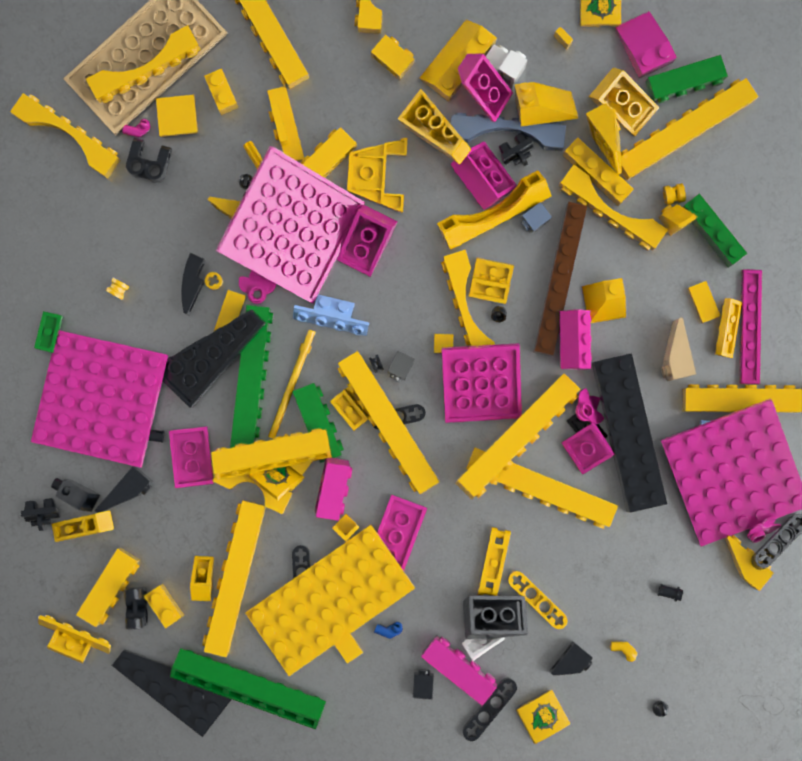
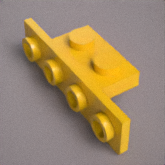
(285, 123)
(71, 642)

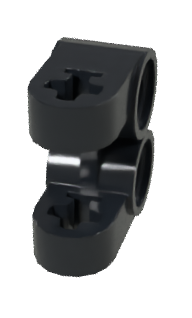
(147, 165)
(136, 608)

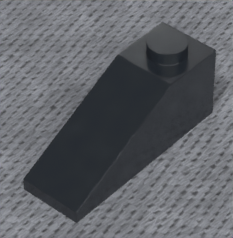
(128, 488)

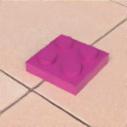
(588, 448)

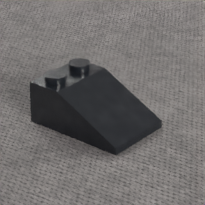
(494, 617)

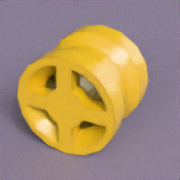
(117, 288)

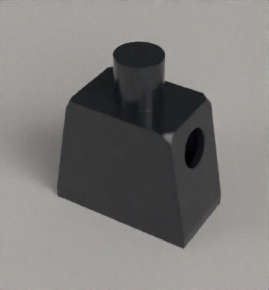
(75, 494)

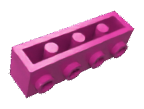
(459, 670)

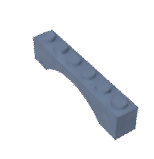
(546, 135)

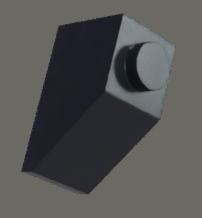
(572, 661)

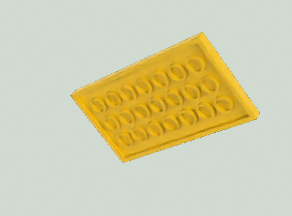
(330, 600)

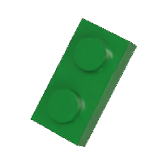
(48, 331)

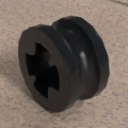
(376, 364)

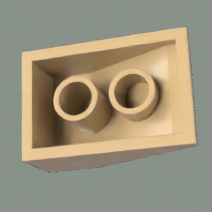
(678, 356)

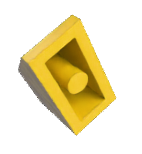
(202, 578)

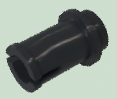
(156, 436)
(670, 592)

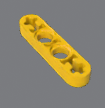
(535, 602)

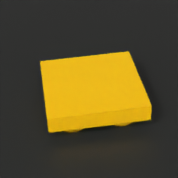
(177, 115)

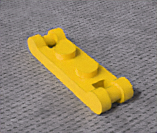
(494, 562)

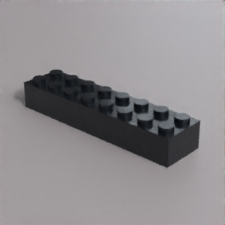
(629, 433)

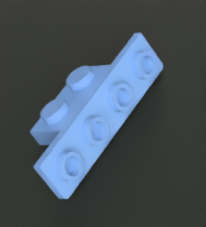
(332, 314)

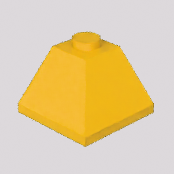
(605, 300)

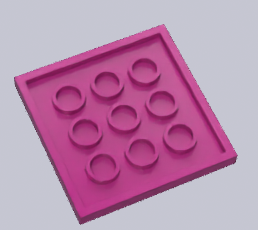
(482, 382)

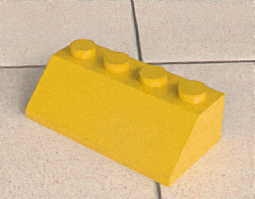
(443, 71)

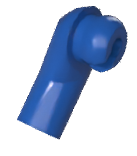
(390, 631)

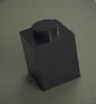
(423, 684)

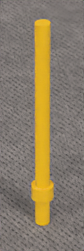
(305, 348)

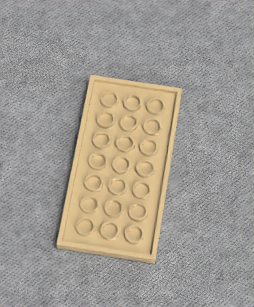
(137, 44)

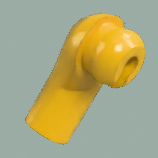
(629, 651)

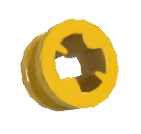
(212, 275)

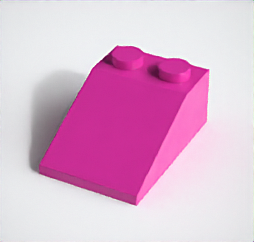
(645, 44)
(366, 240)

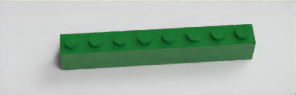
(250, 381)
(247, 688)

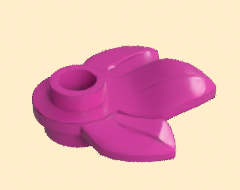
(256, 283)
(587, 407)
(759, 531)

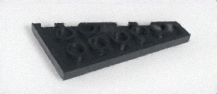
(203, 362)
(187, 702)

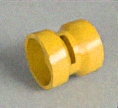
(674, 194)

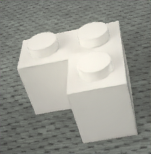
(507, 64)

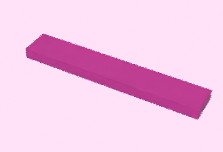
(750, 326)

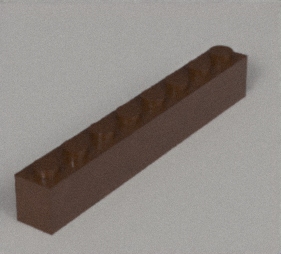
(560, 278)

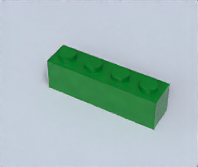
(686, 78)
(715, 231)
(315, 415)

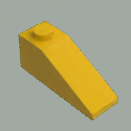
(676, 218)
(82, 526)

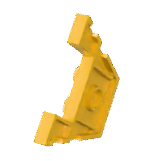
(368, 172)

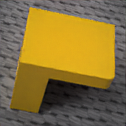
(345, 527)

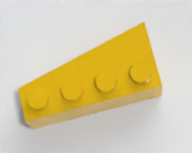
(430, 125)

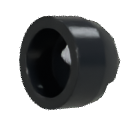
(242, 179)
(499, 318)
(656, 710)

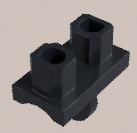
(518, 153)
(41, 516)

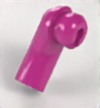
(139, 130)

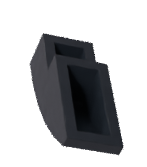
(191, 282)

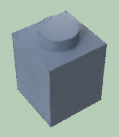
(535, 218)

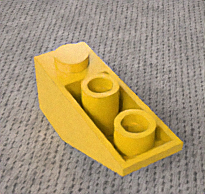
(742, 560)

